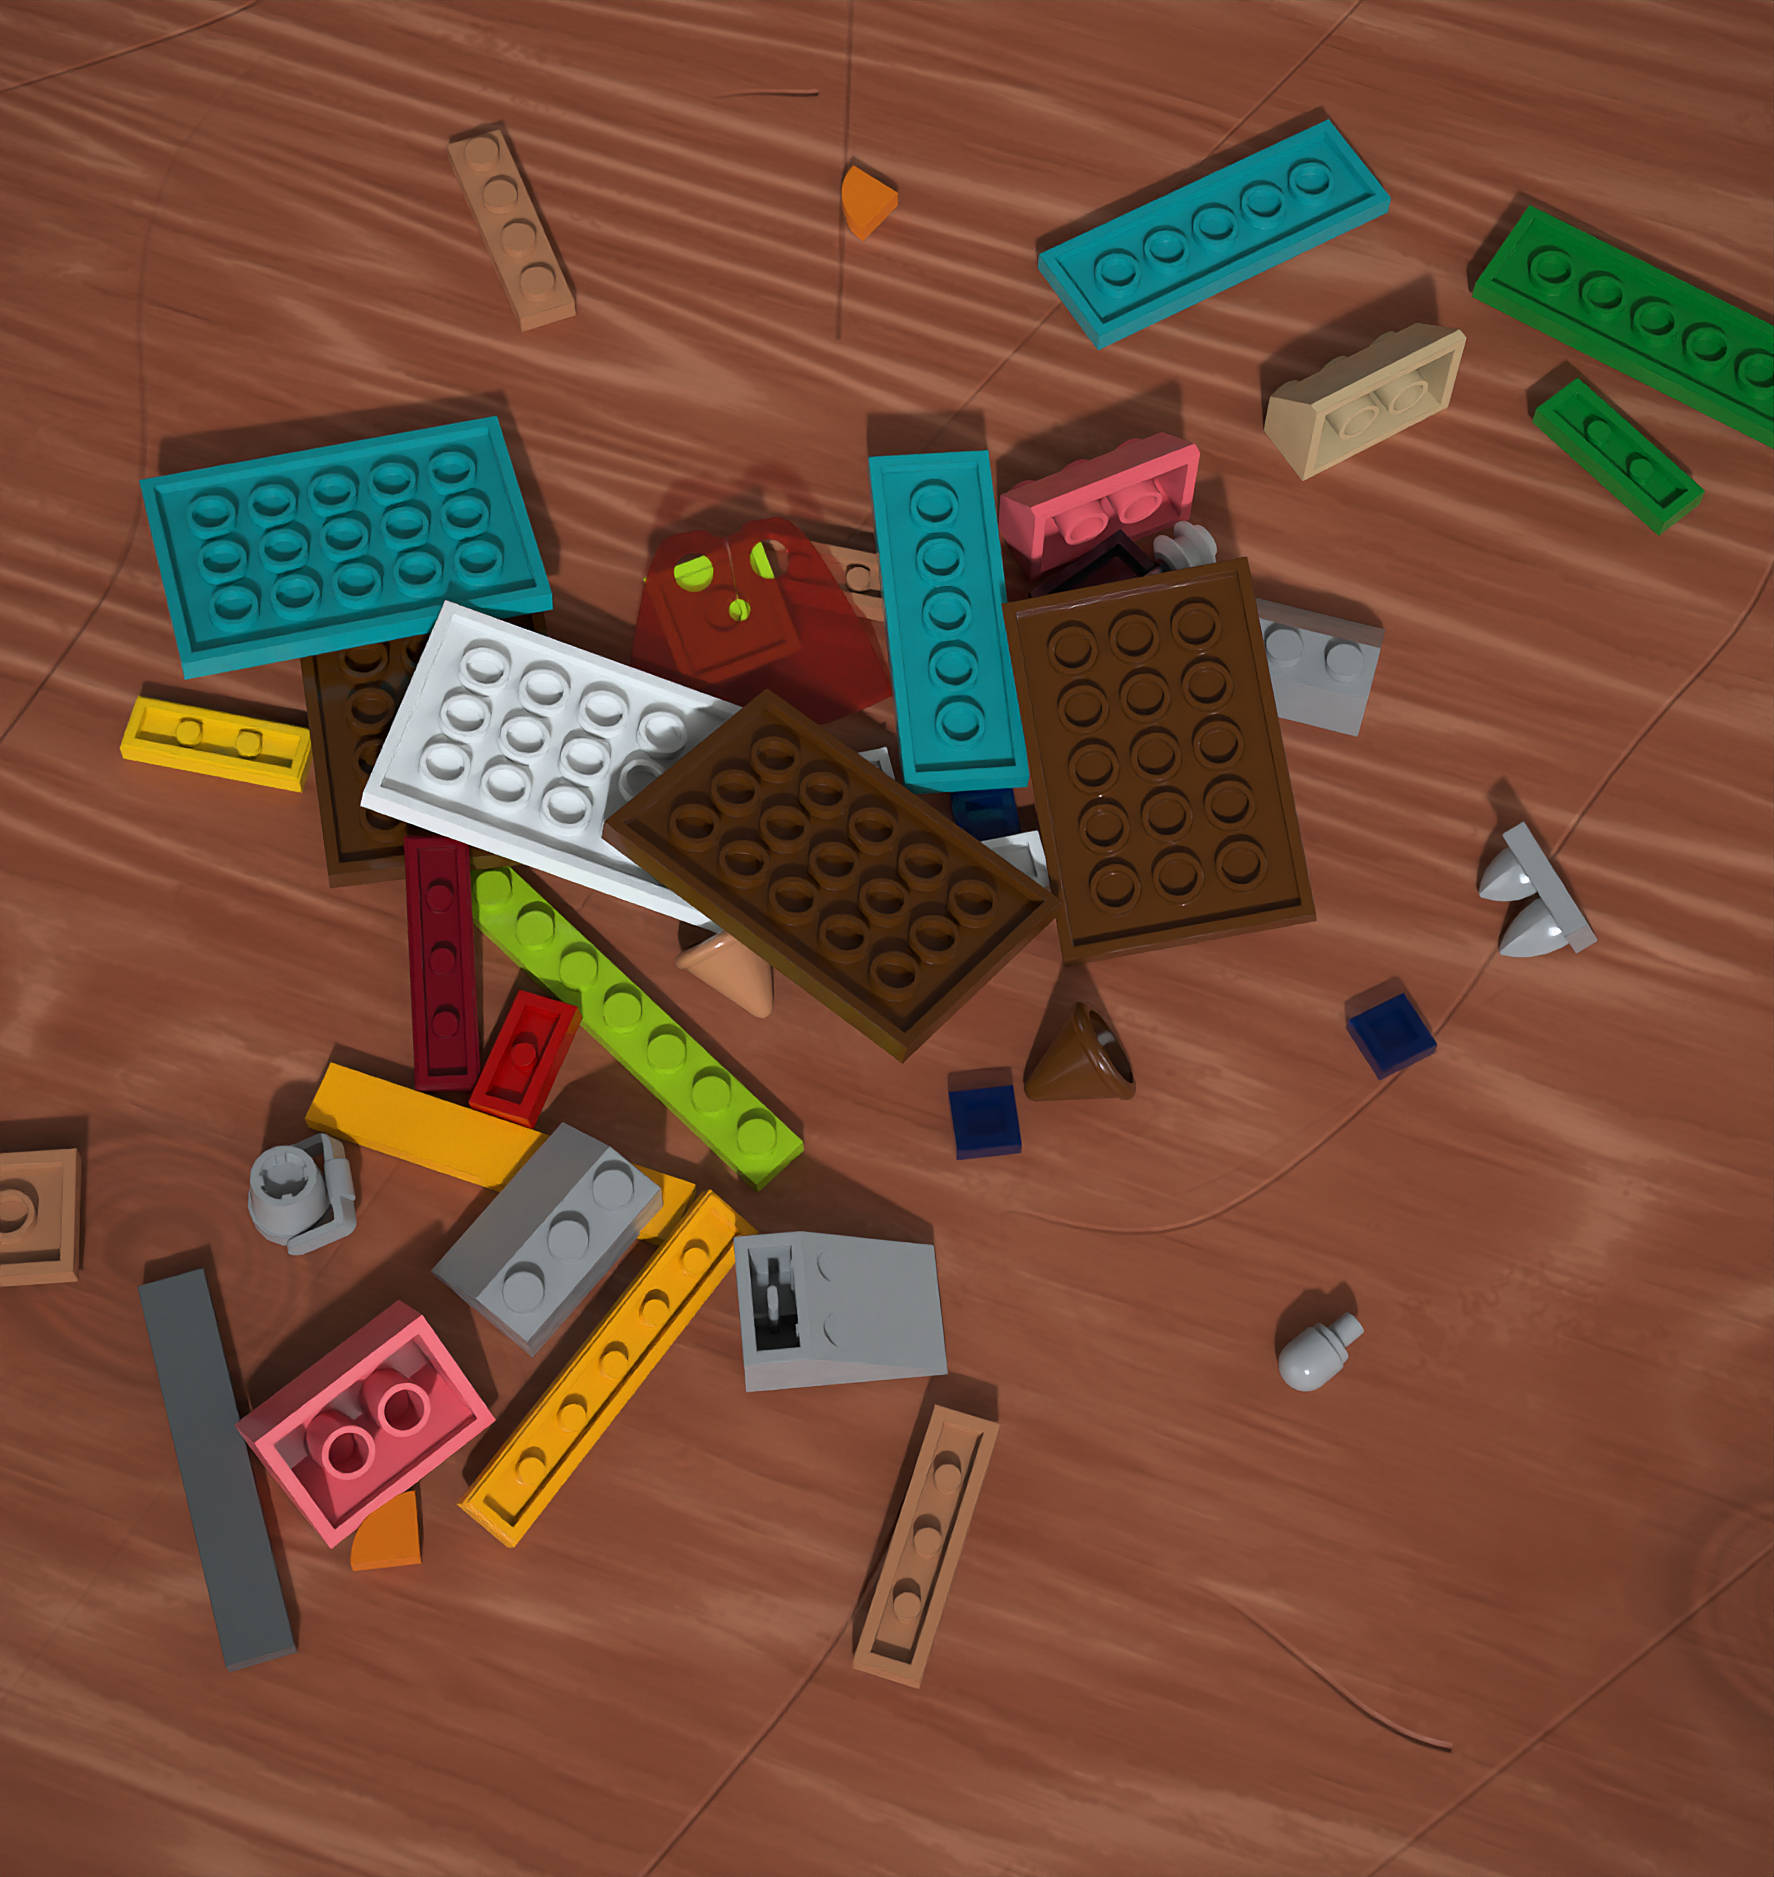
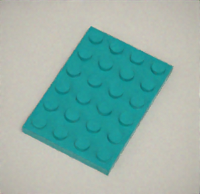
(342, 545)

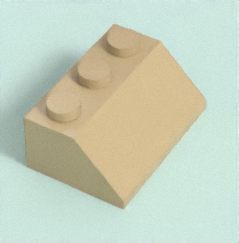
(1364, 397)

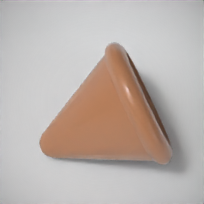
(731, 971)

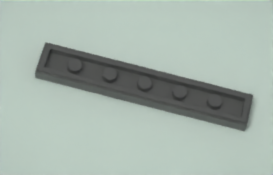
(217, 1471)

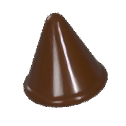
(1082, 1062)

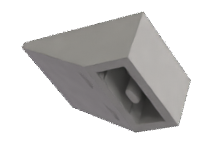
(836, 1310)

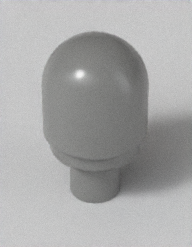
(1318, 1353)

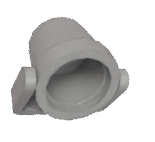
(296, 1200)

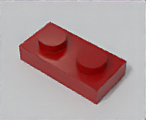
(526, 1059)

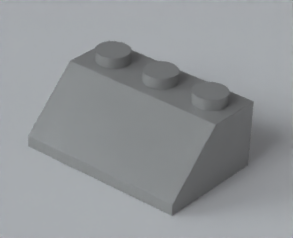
(1319, 665)
(550, 1236)

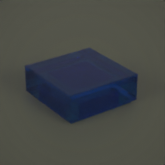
(986, 813)
(1391, 1036)
(984, 1122)

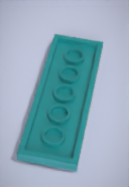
(1213, 234)
(946, 622)

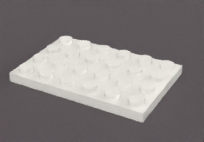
(535, 749)

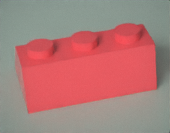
(1133, 489)
(365, 1422)

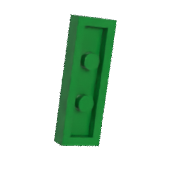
(1618, 456)

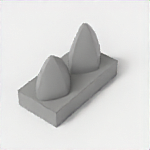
(1547, 921)

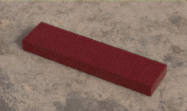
(441, 964)

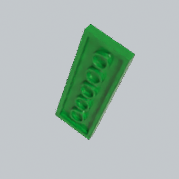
(1636, 320)

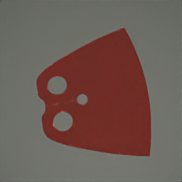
(795, 641)

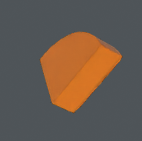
(865, 202)
(388, 1535)

